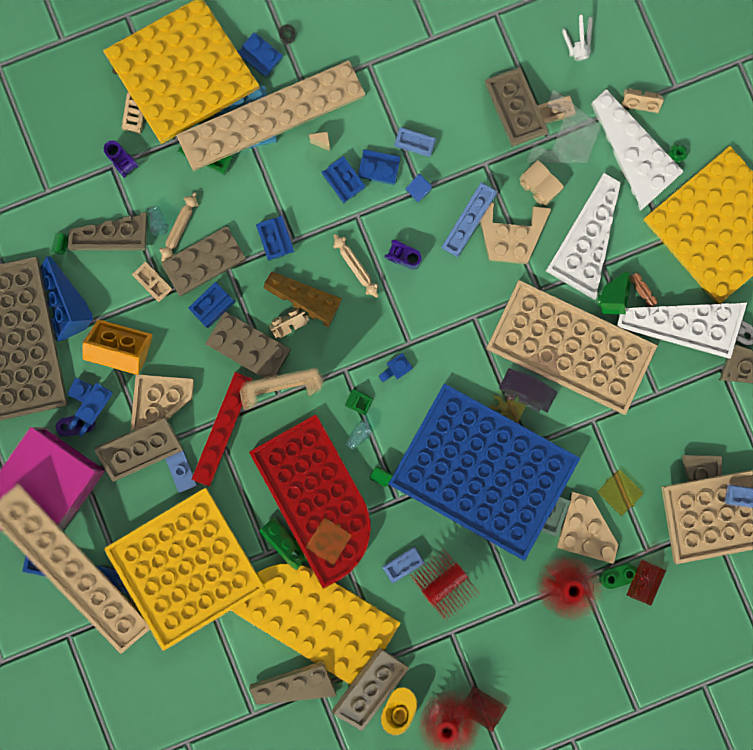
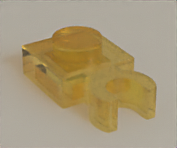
(510, 409)

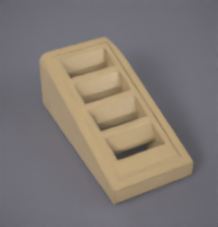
(126, 118)

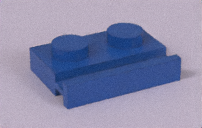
(260, 55)
(379, 167)
(343, 179)
(275, 238)
(211, 305)

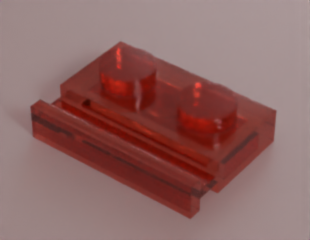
(646, 582)
(489, 708)

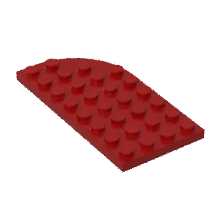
(314, 485)

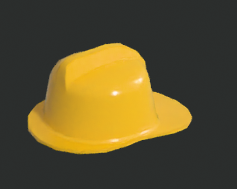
(399, 711)

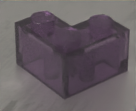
(528, 390)

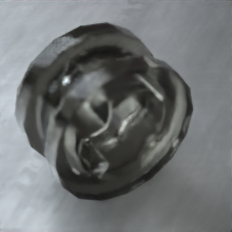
(281, 34)

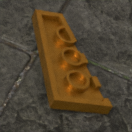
(314, 301)

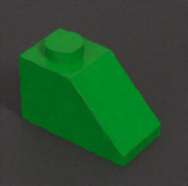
(615, 295)

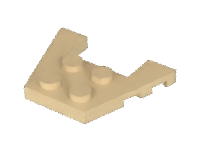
(510, 241)

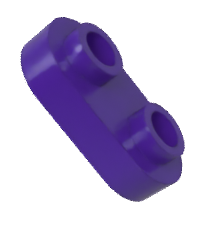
(67, 420)

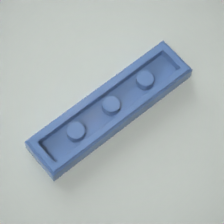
(469, 219)

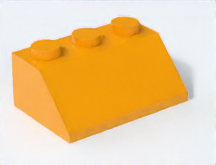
(117, 346)

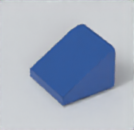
(418, 188)

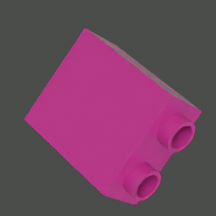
(51, 474)

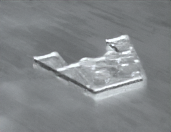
(574, 137)

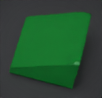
(60, 244)
(358, 402)
(381, 476)

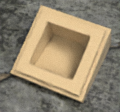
(320, 139)

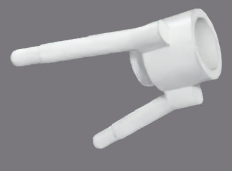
(582, 49)

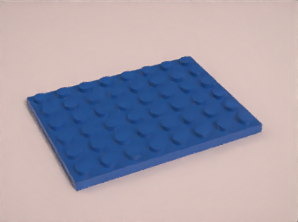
(484, 471)

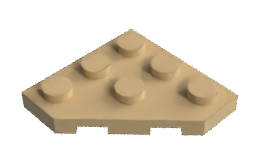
(159, 397)
(586, 530)

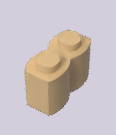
(541, 183)

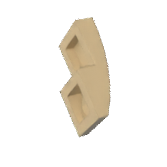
(152, 281)

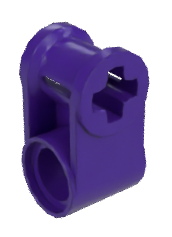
(122, 160)
(402, 254)

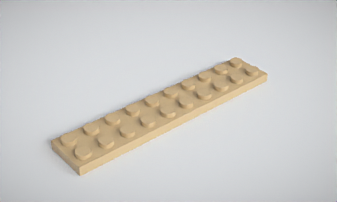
(270, 115)
(70, 569)

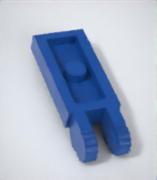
(91, 407)

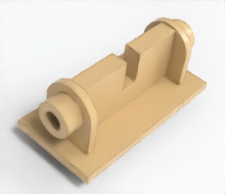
(648, 102)
(281, 324)

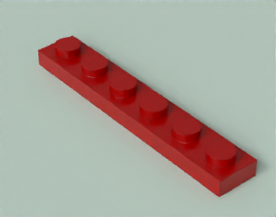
(221, 431)

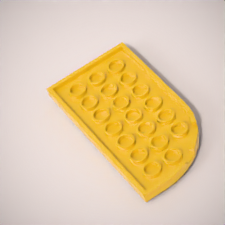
(317, 621)

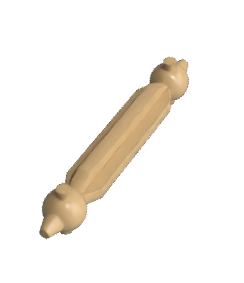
(178, 227)
(355, 265)

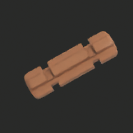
(643, 290)

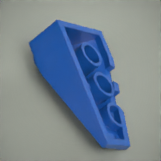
(68, 306)

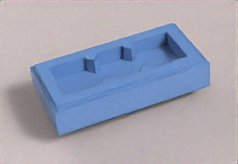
(415, 142)
(181, 471)
(739, 496)
(403, 564)

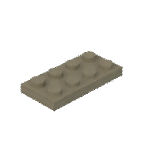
(516, 107)
(203, 261)
(248, 346)
(138, 448)
(370, 689)

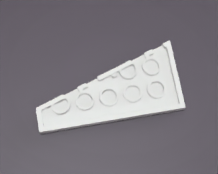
(638, 154)
(585, 246)
(694, 326)

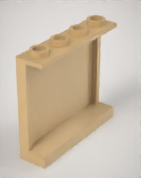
(309, 378)

